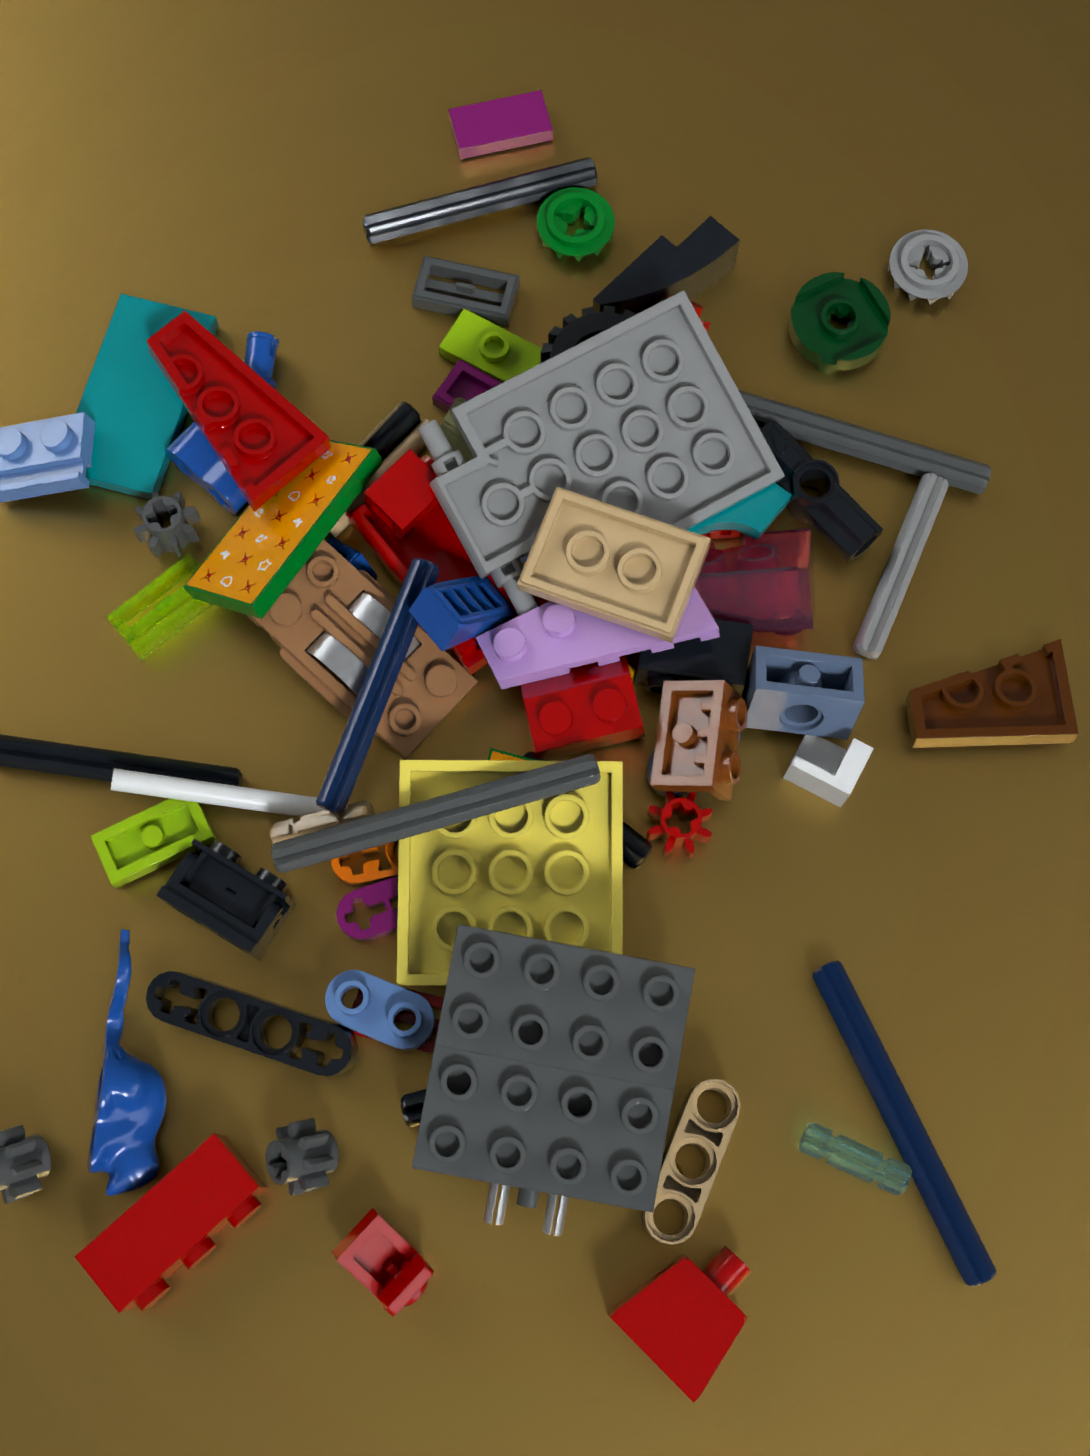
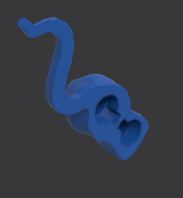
(128, 1100)

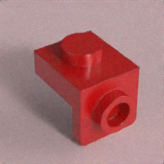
(384, 1262)

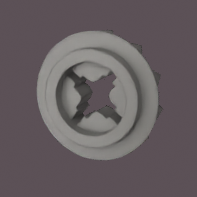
(940, 252)

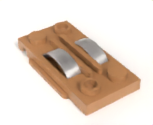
(329, 634)

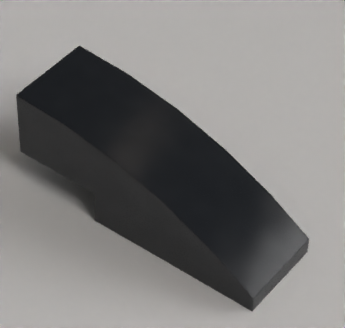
(671, 269)

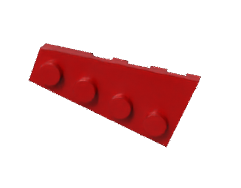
(241, 415)

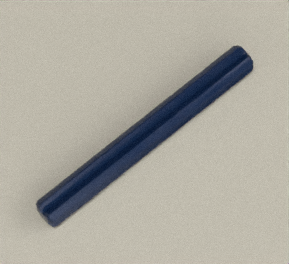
(375, 690)

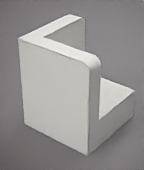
(828, 768)

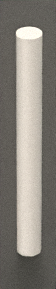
(213, 793)

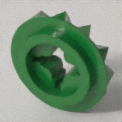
(565, 208)

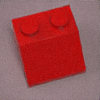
(582, 710)

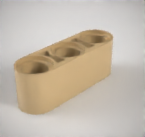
(712, 1141)

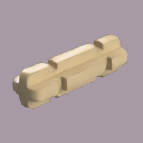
(320, 820)

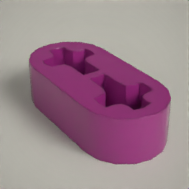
(373, 896)

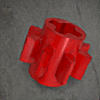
(685, 810)

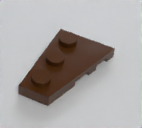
(1006, 704)

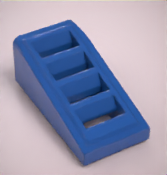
(460, 610)

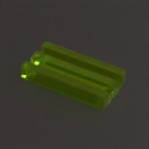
(149, 594)

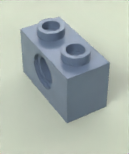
(803, 692)

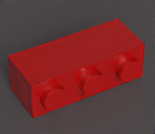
(172, 1225)

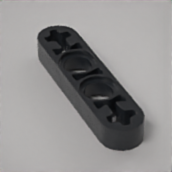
(253, 1017)

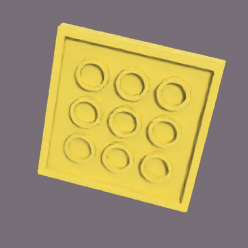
(520, 871)

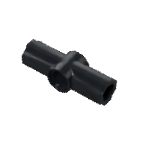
(835, 513)

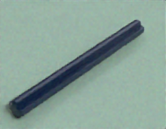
(904, 1125)

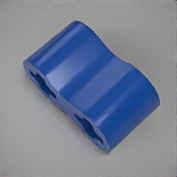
(200, 463)

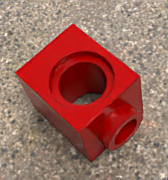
(403, 494)

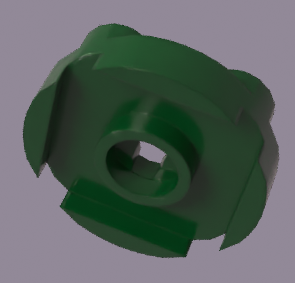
(839, 348)

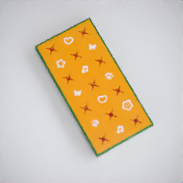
(274, 542)

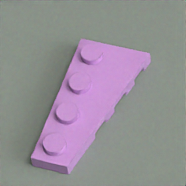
(558, 638)

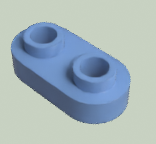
(379, 1010)

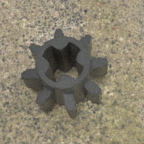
(161, 510)
(302, 1156)
(22, 1163)

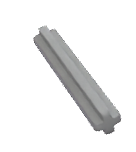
(900, 566)

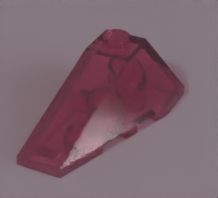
(762, 582)

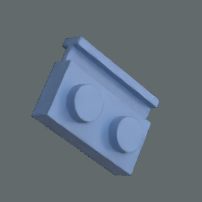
(45, 456)

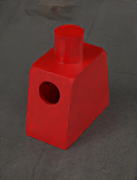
(686, 1318)

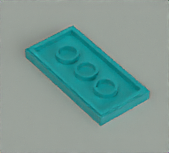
(133, 401)

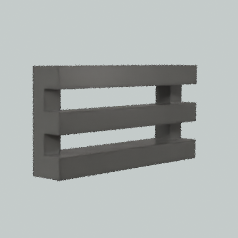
(453, 298)

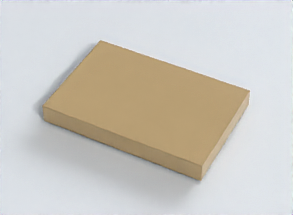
(614, 564)

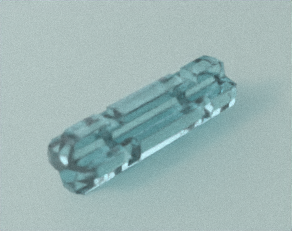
(855, 1158)

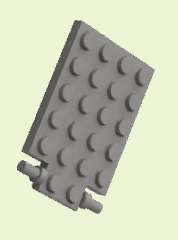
(620, 418)

